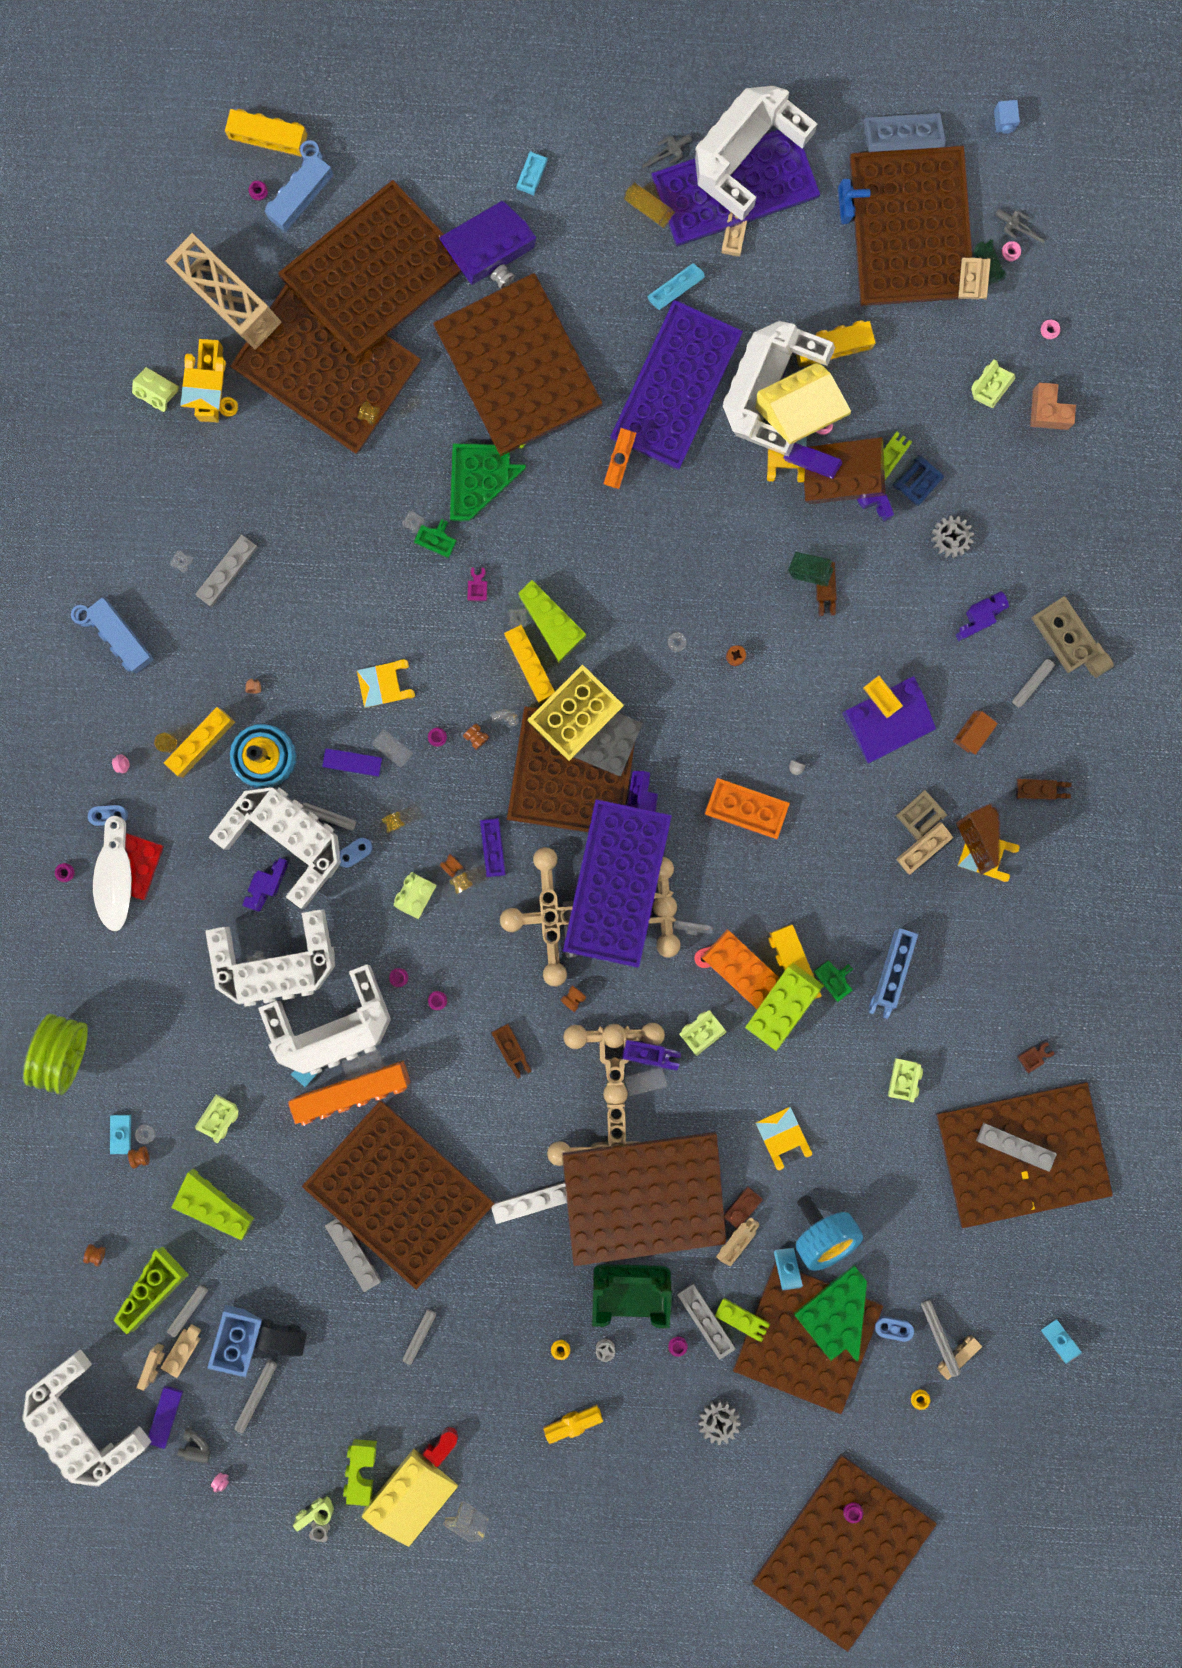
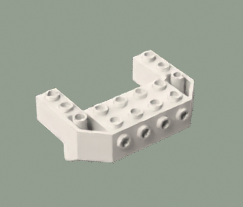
(738, 134)
(761, 367)
(290, 827)
(273, 976)
(333, 1040)
(65, 1439)

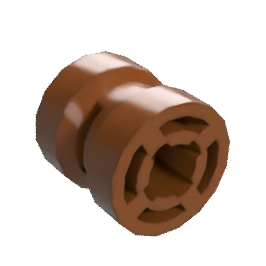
(477, 738)
(573, 998)

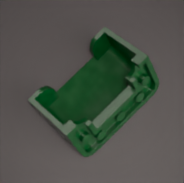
(631, 1293)

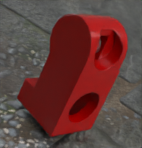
(442, 1448)

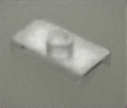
(392, 748)
(692, 928)
(645, 1081)

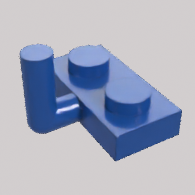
(845, 194)

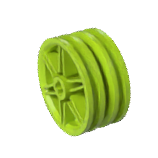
(55, 1054)

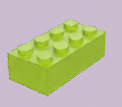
(784, 1006)

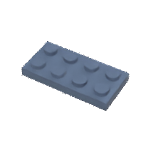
(904, 132)

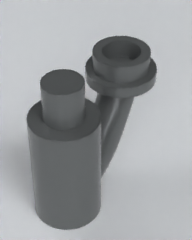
(194, 1453)

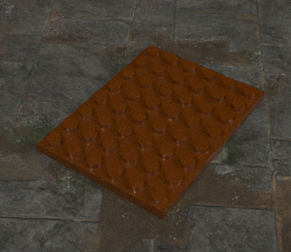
(911, 225)
(372, 269)
(517, 364)
(320, 378)
(990, 1182)
(398, 1194)
(644, 1198)
(841, 1570)

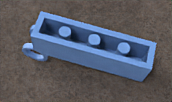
(300, 189)
(116, 632)
(894, 971)

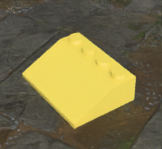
(802, 403)
(575, 712)
(409, 1499)

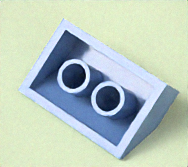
(234, 1341)

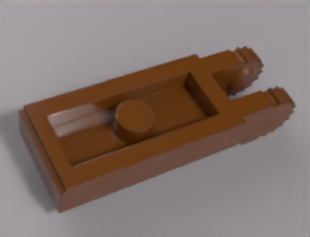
(826, 594)
(1041, 789)
(510, 1049)

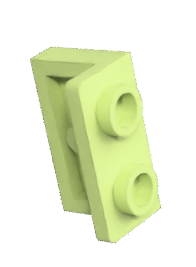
(992, 384)
(154, 389)
(414, 895)
(702, 1032)
(905, 1080)
(217, 1118)

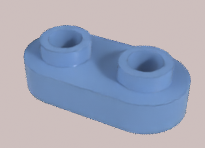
(106, 811)
(355, 853)
(893, 1328)

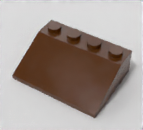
(858, 476)
(982, 837)

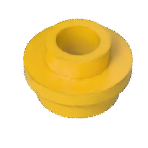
(228, 413)
(560, 1355)
(924, 1403)

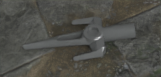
(672, 148)
(1013, 222)

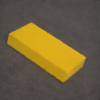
(882, 696)

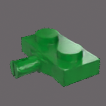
(436, 539)
(834, 979)

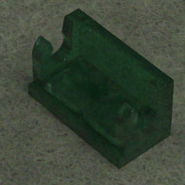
(987, 251)
(811, 569)

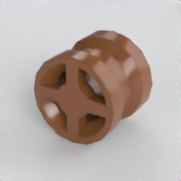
(733, 658)
(451, 865)
(138, 1157)
(94, 1255)

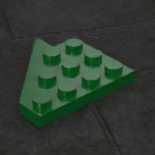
(478, 478)
(837, 1314)

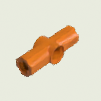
(615, 470)

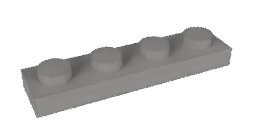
(226, 570)
(1016, 1147)
(353, 1254)
(706, 1321)

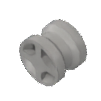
(502, 276)
(604, 1354)

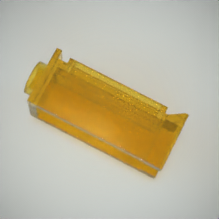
(648, 205)

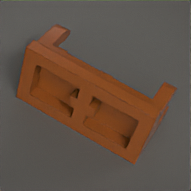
(975, 732)

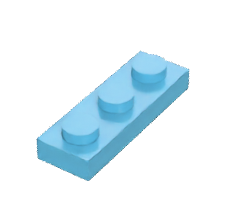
(676, 286)

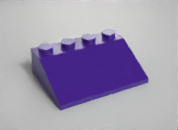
(488, 241)
(882, 735)

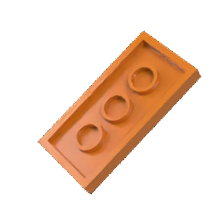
(747, 808)
(741, 968)

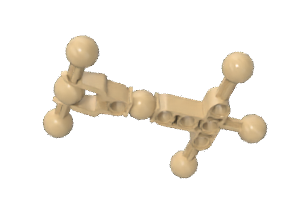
(555, 973)
(615, 1091)

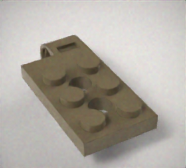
(1082, 649)

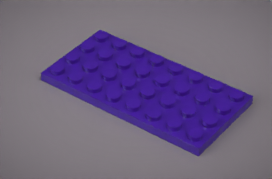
(772, 172)
(677, 383)
(617, 883)

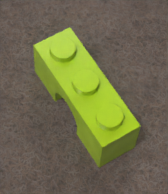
(359, 1490)

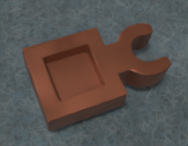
(1032, 1058)

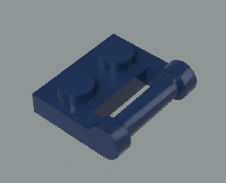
(924, 483)

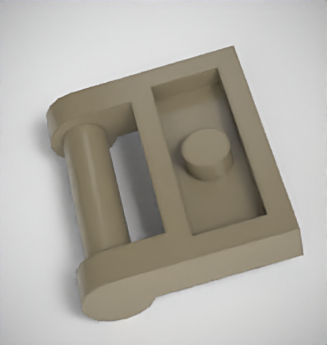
(917, 810)

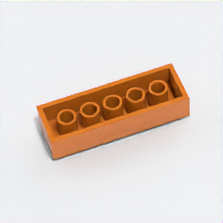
(344, 1094)

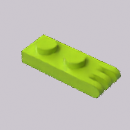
(893, 452)
(741, 1319)

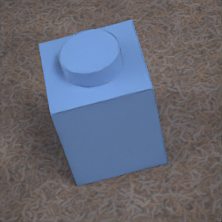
(1006, 116)

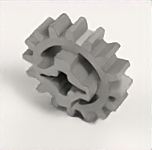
(956, 532)
(711, 1425)

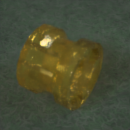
(369, 413)
(161, 742)
(393, 822)
(461, 883)

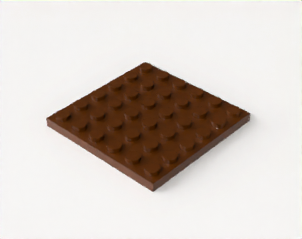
(555, 790)
(791, 1357)

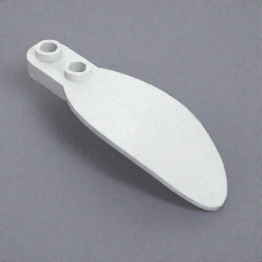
(113, 877)

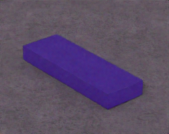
(814, 460)
(352, 762)
(492, 847)
(165, 1416)

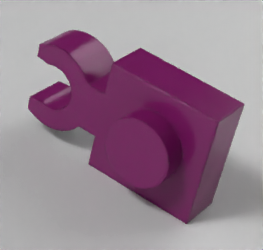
(477, 589)

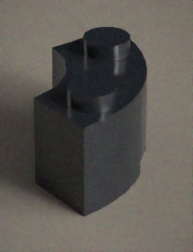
(287, 1339)

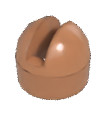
(253, 686)

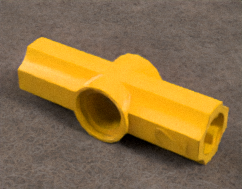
(573, 1424)

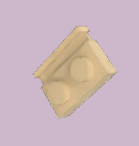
(974, 278)
(149, 1372)

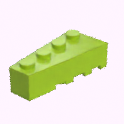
(553, 623)
(207, 1204)
(155, 1284)

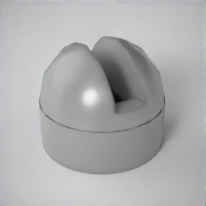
(796, 767)

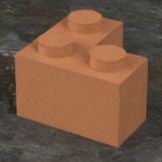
(1046, 410)

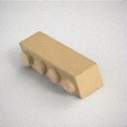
(962, 1354)

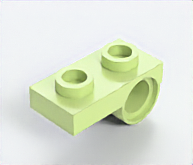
(305, 1517)

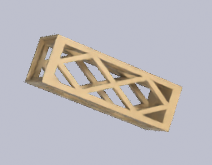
(257, 324)

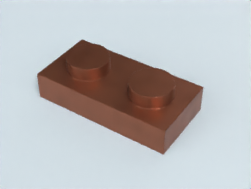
(742, 1207)

